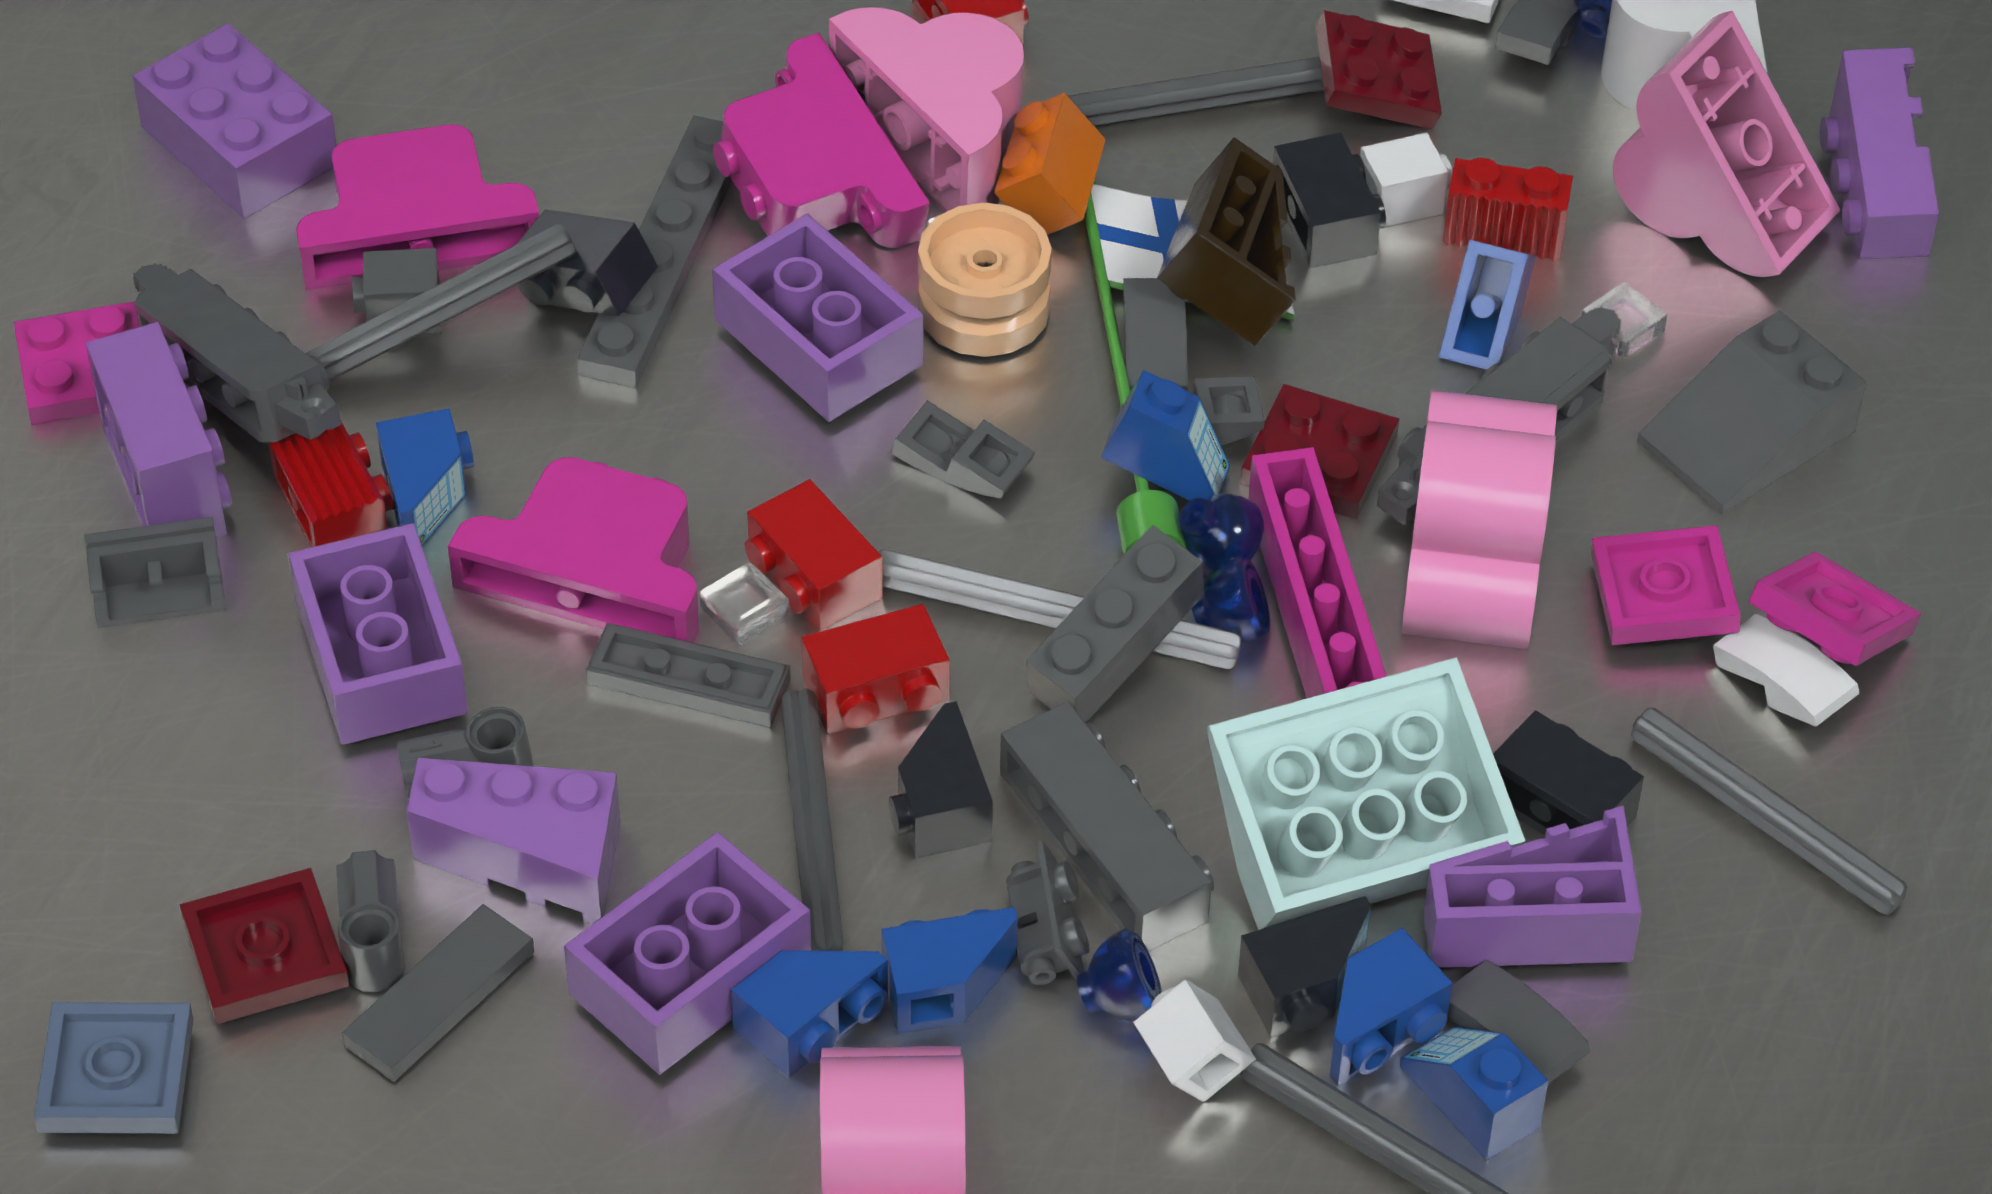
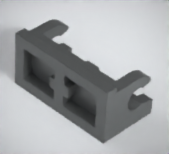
(155, 572)

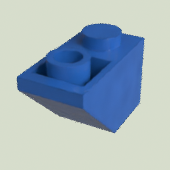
(946, 966)
(808, 1002)
(1386, 1003)

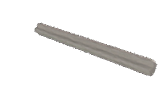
(1038, 604)

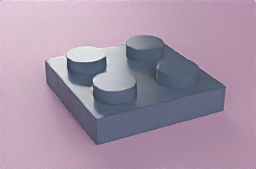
(114, 1068)

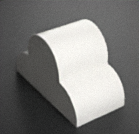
(1650, 32)

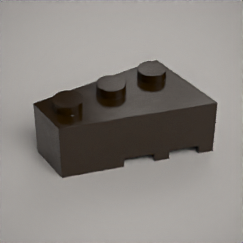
(1230, 244)

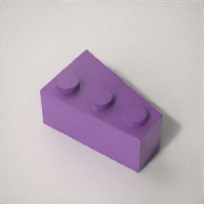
(1876, 156)
(519, 827)
(1537, 901)

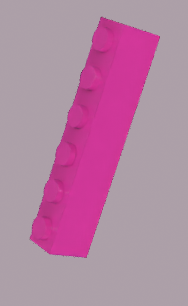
(1312, 574)

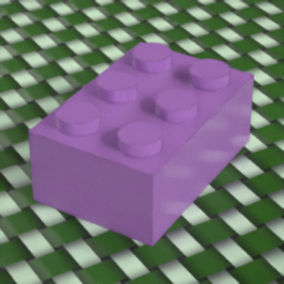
(235, 120)
(818, 317)
(158, 428)
(378, 633)
(675, 948)

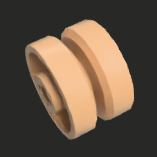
(984, 279)

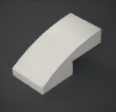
(1792, 670)

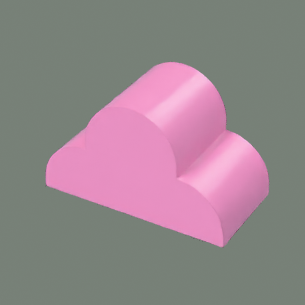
(937, 91)
(1723, 157)
(1480, 519)
(892, 1120)

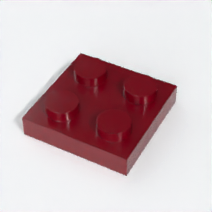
(1378, 69)
(1345, 437)
(264, 945)

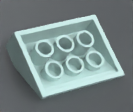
(1358, 791)

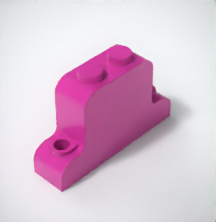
(818, 154)
(411, 194)
(587, 550)

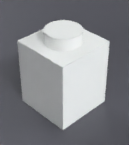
(1408, 177)
(1194, 1040)

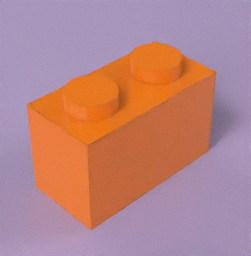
(1051, 163)

